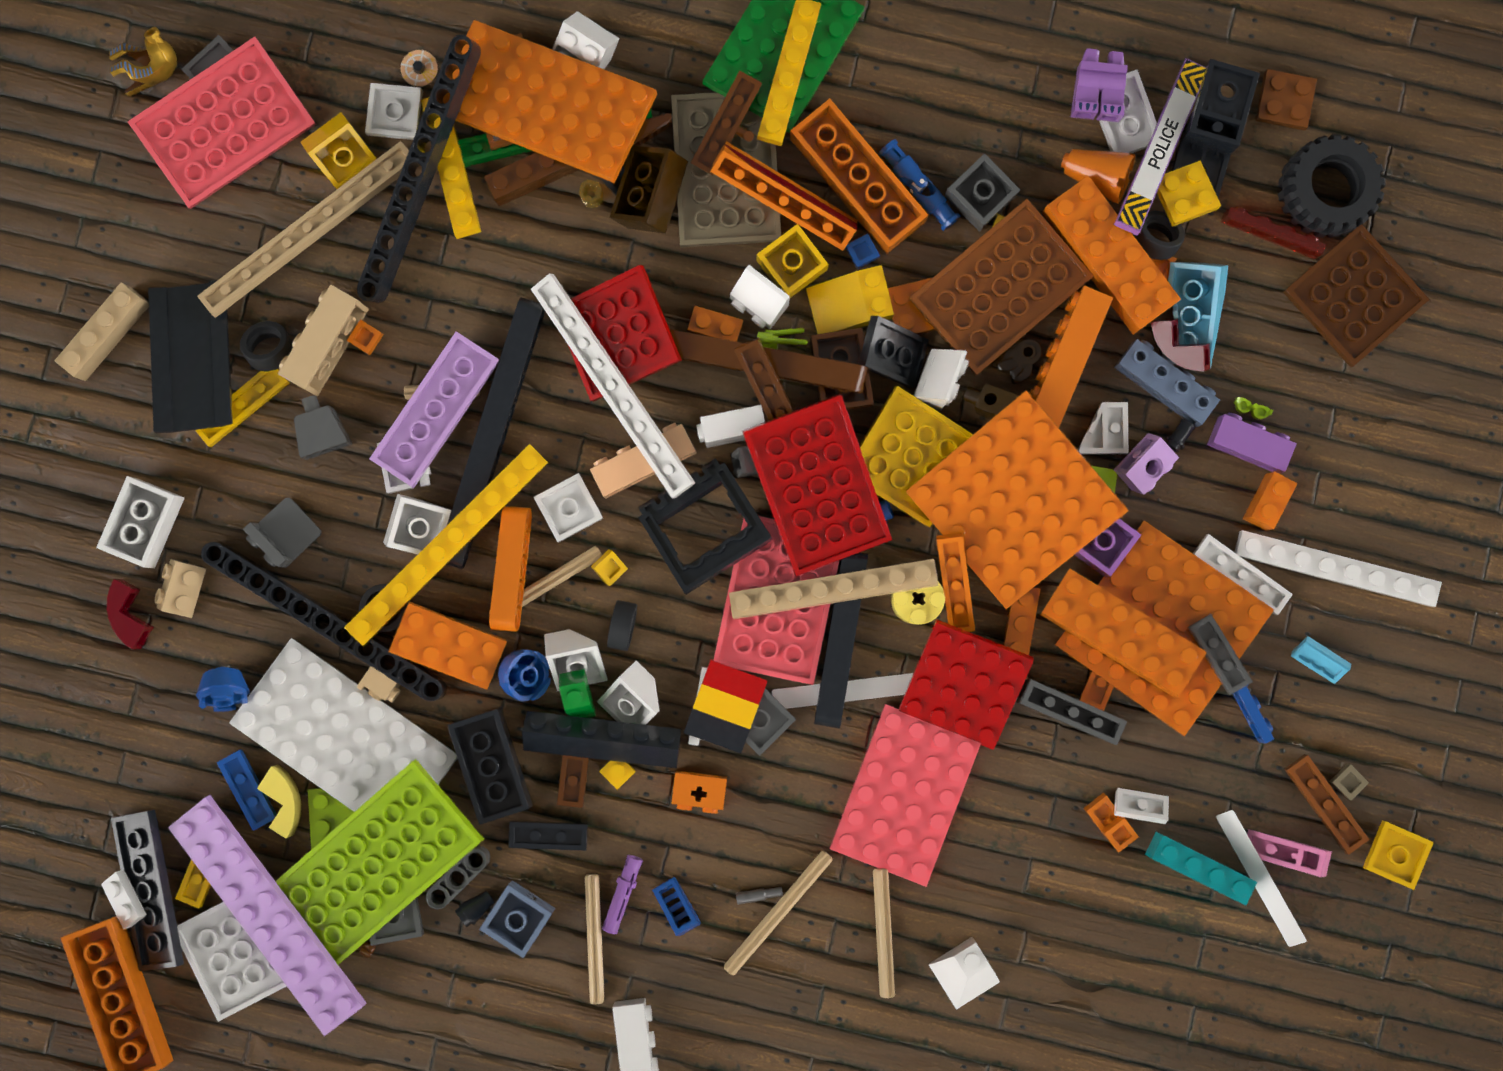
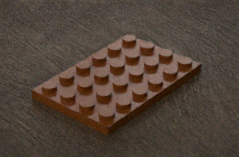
(1001, 286)

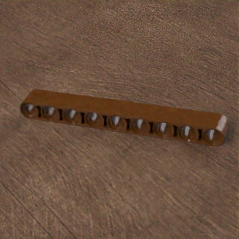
(786, 364)

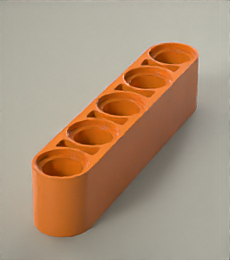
(510, 568)

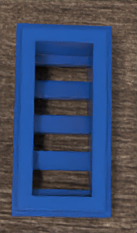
(668, 911)

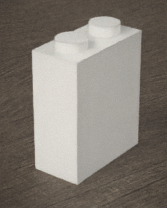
(728, 426)

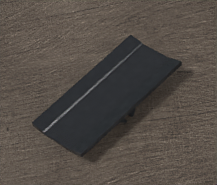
(188, 361)

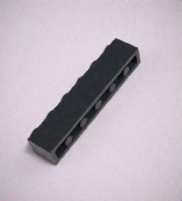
(601, 739)

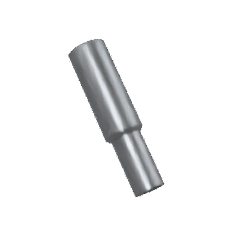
(758, 895)

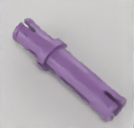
(626, 884)

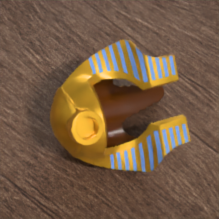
(156, 57)

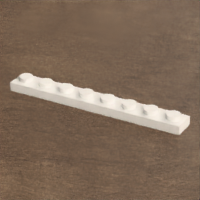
(1338, 568)

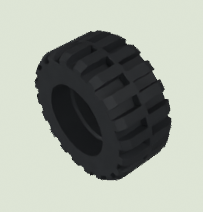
(1357, 167)

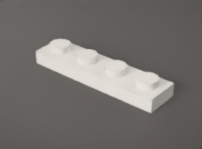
(1242, 573)

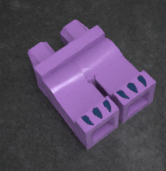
(1100, 80)

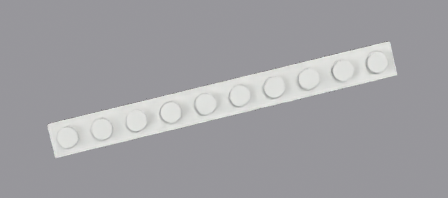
(613, 386)

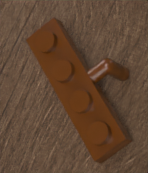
(728, 121)

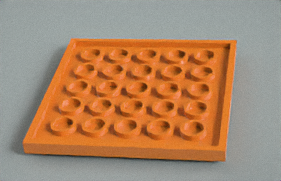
(1017, 499)
(1176, 592)

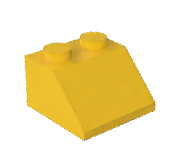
(338, 150)

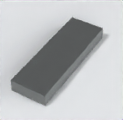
(1220, 654)

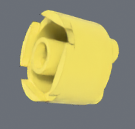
(932, 605)

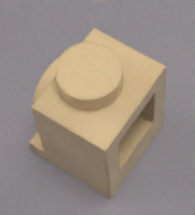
(379, 685)

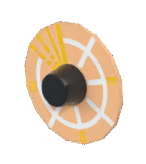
(419, 68)

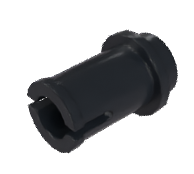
(1180, 435)

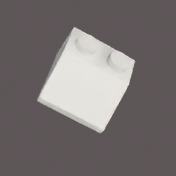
(759, 298)
(414, 524)

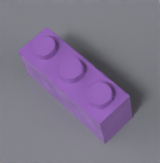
(1252, 443)

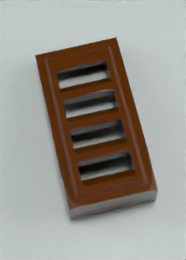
(653, 127)

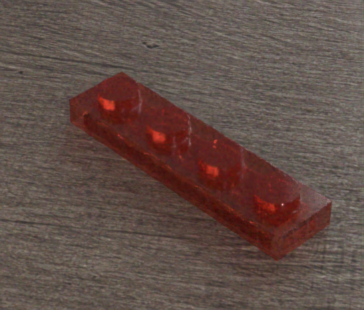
(1265, 229)

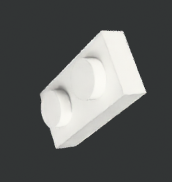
(1141, 805)
(123, 899)

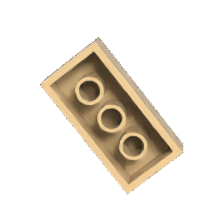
(322, 340)

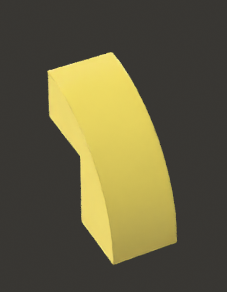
(283, 789)

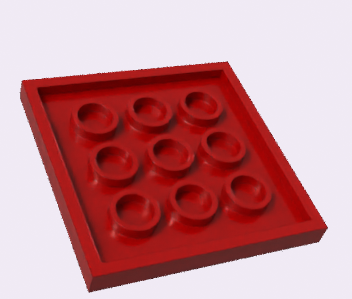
(628, 326)
(965, 684)

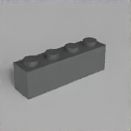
(1071, 711)

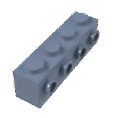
(1167, 383)

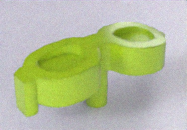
(1257, 411)

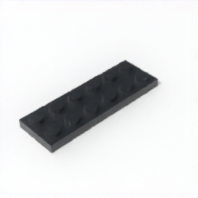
(143, 860)

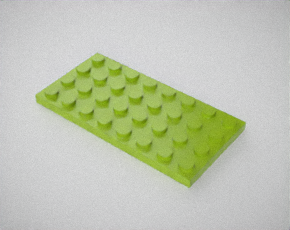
(378, 861)

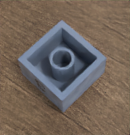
(517, 918)

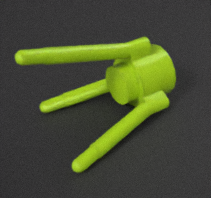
(771, 338)

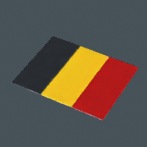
(725, 706)

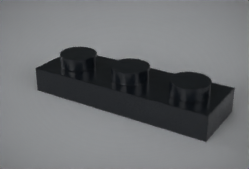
(548, 835)

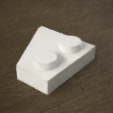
(1107, 430)

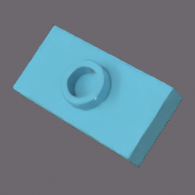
(1321, 660)

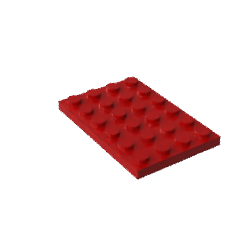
(817, 484)

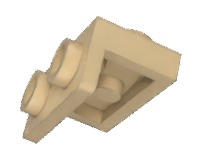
(180, 588)

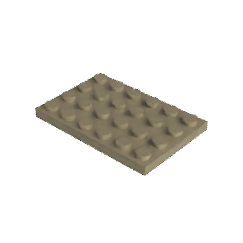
(708, 206)

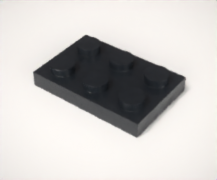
(893, 352)

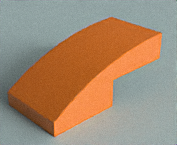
(1113, 827)

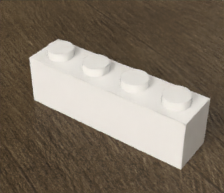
(633, 1035)

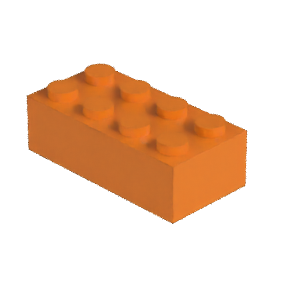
(447, 645)

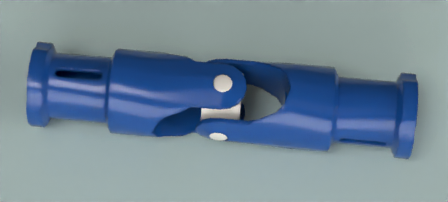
(911, 175)

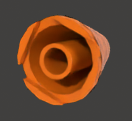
(1105, 168)

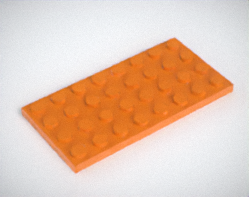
(552, 103)

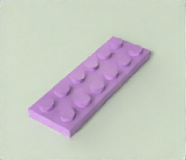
(434, 409)

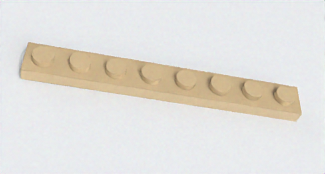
(833, 589)

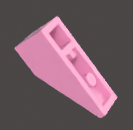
(1290, 853)

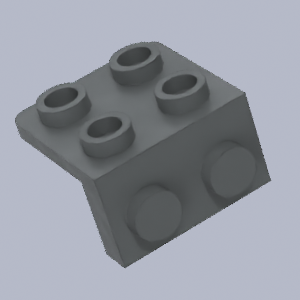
(283, 533)

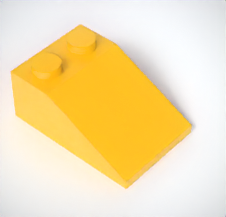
(850, 300)

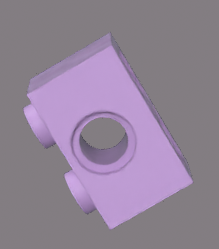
(1133, 466)

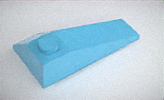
(1201, 302)

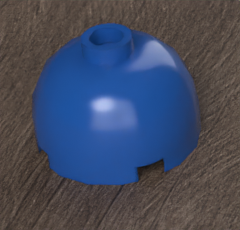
(524, 675)

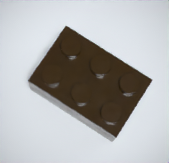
(649, 189)

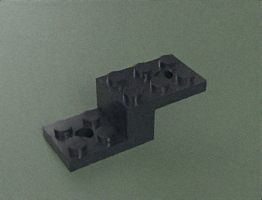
(1217, 121)

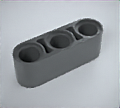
(447, 883)

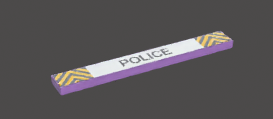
(1160, 148)

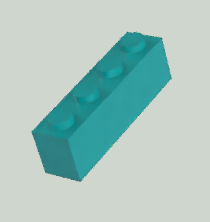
(1200, 868)

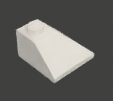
(571, 652)
(632, 696)
(964, 973)

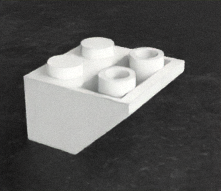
(585, 41)

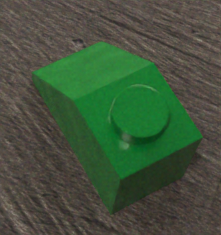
(576, 694)

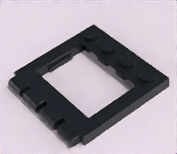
(723, 555)

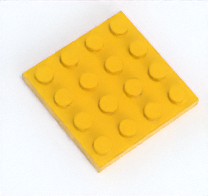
(905, 445)

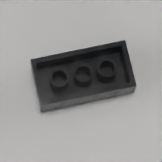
(490, 766)

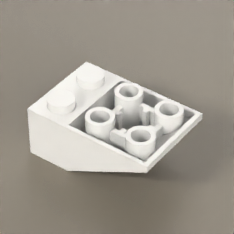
(939, 377)

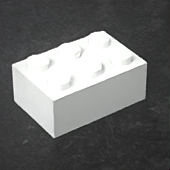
(140, 522)

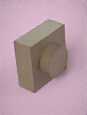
(1349, 782)

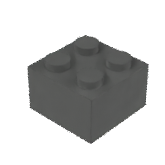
(982, 192)

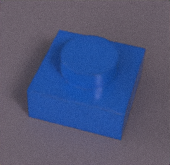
(862, 251)

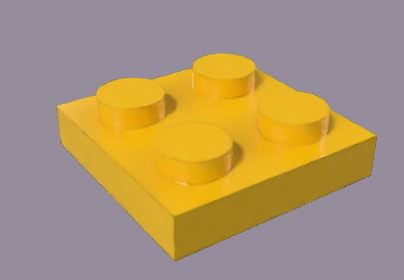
(1187, 194)
(1398, 855)

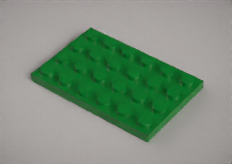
(758, 42)

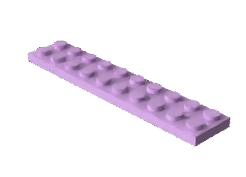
(267, 915)

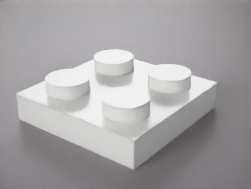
(393, 111)
(568, 507)

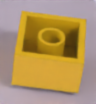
(792, 261)

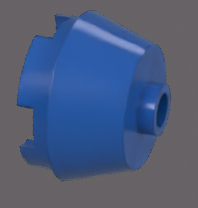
(222, 689)

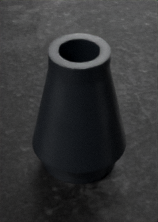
(474, 908)

